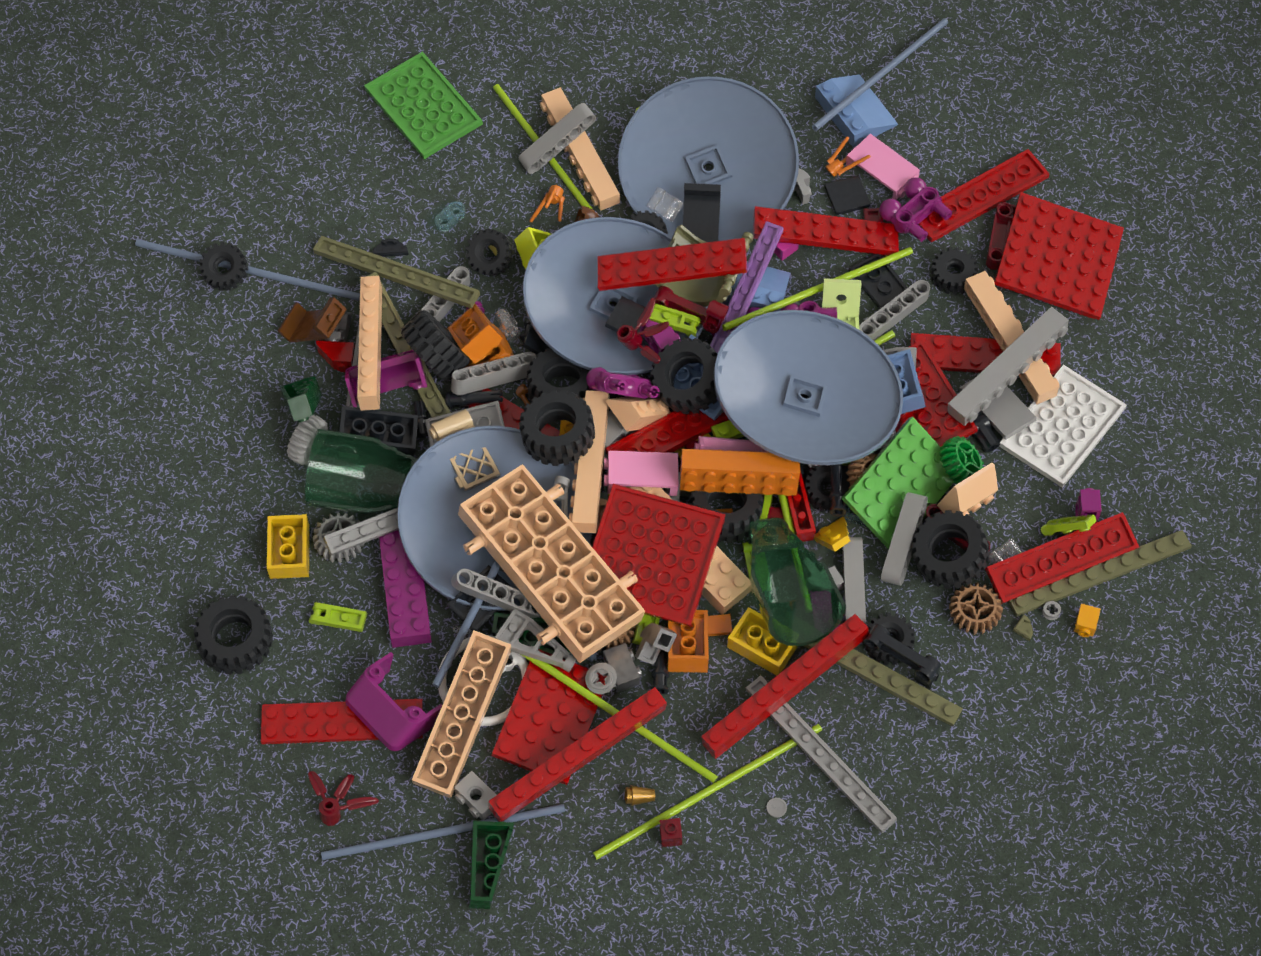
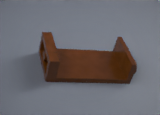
(311, 325)

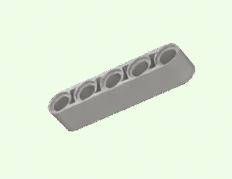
(557, 138)
(897, 305)
(440, 311)
(491, 373)
(900, 547)
(854, 578)
(489, 595)

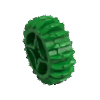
(960, 458)

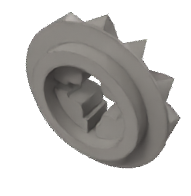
(592, 678)

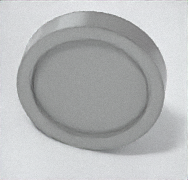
(776, 807)

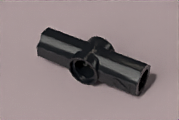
(985, 435)

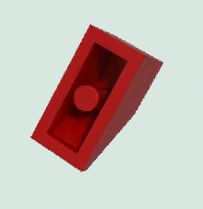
(337, 354)

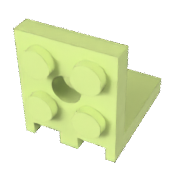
(847, 309)

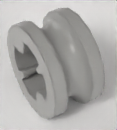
(1046, 613)

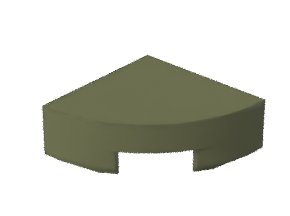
(1024, 628)

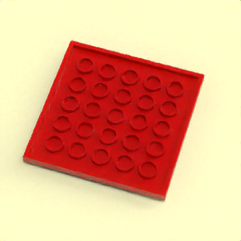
(1059, 256)
(663, 545)

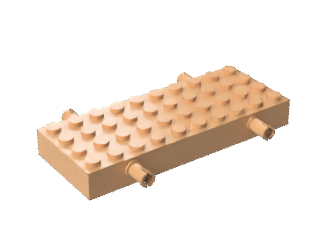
(551, 563)

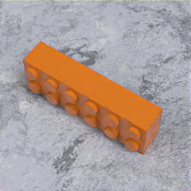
(738, 472)

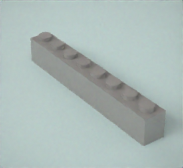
(1008, 366)

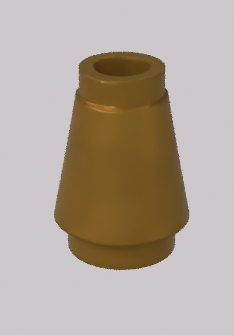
(638, 795)

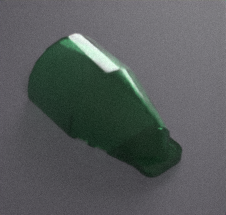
(354, 473)
(792, 585)

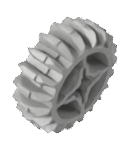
(302, 439)
(323, 529)

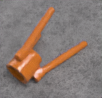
(836, 166)
(553, 196)

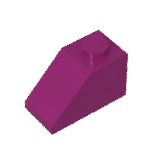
(660, 340)

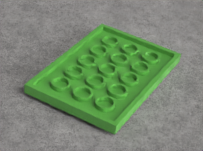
(423, 105)
(903, 466)

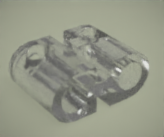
(664, 204)
(508, 325)
(1006, 551)

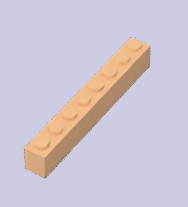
(582, 154)
(1006, 330)
(369, 343)
(590, 468)

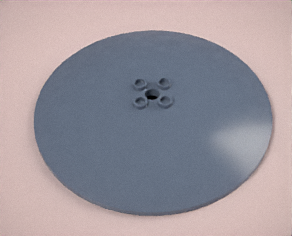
(716, 125)
(565, 296)
(797, 352)
(431, 503)

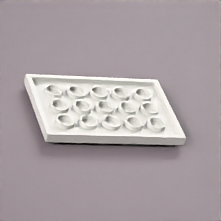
(1065, 427)

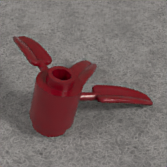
(632, 339)
(329, 807)

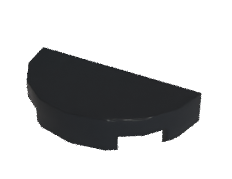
(390, 247)

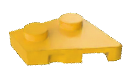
(834, 535)

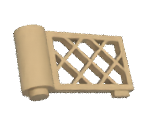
(453, 424)

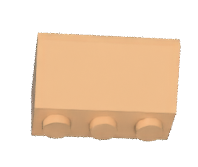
(637, 412)
(971, 492)

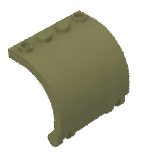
(702, 290)

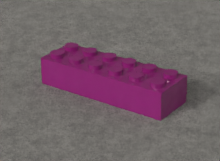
(404, 595)

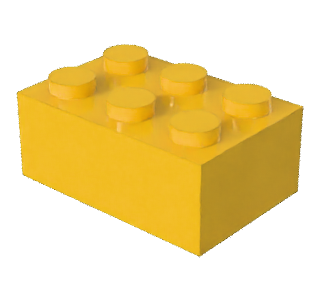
(288, 546)
(754, 642)

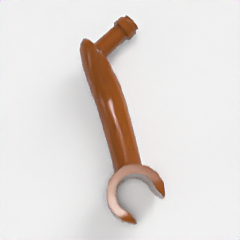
(521, 391)

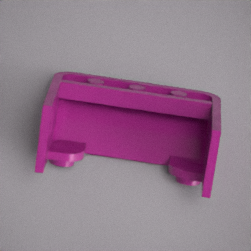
(396, 372)
(381, 714)

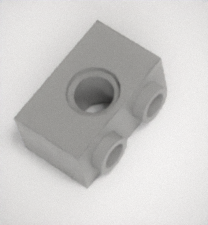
(471, 786)

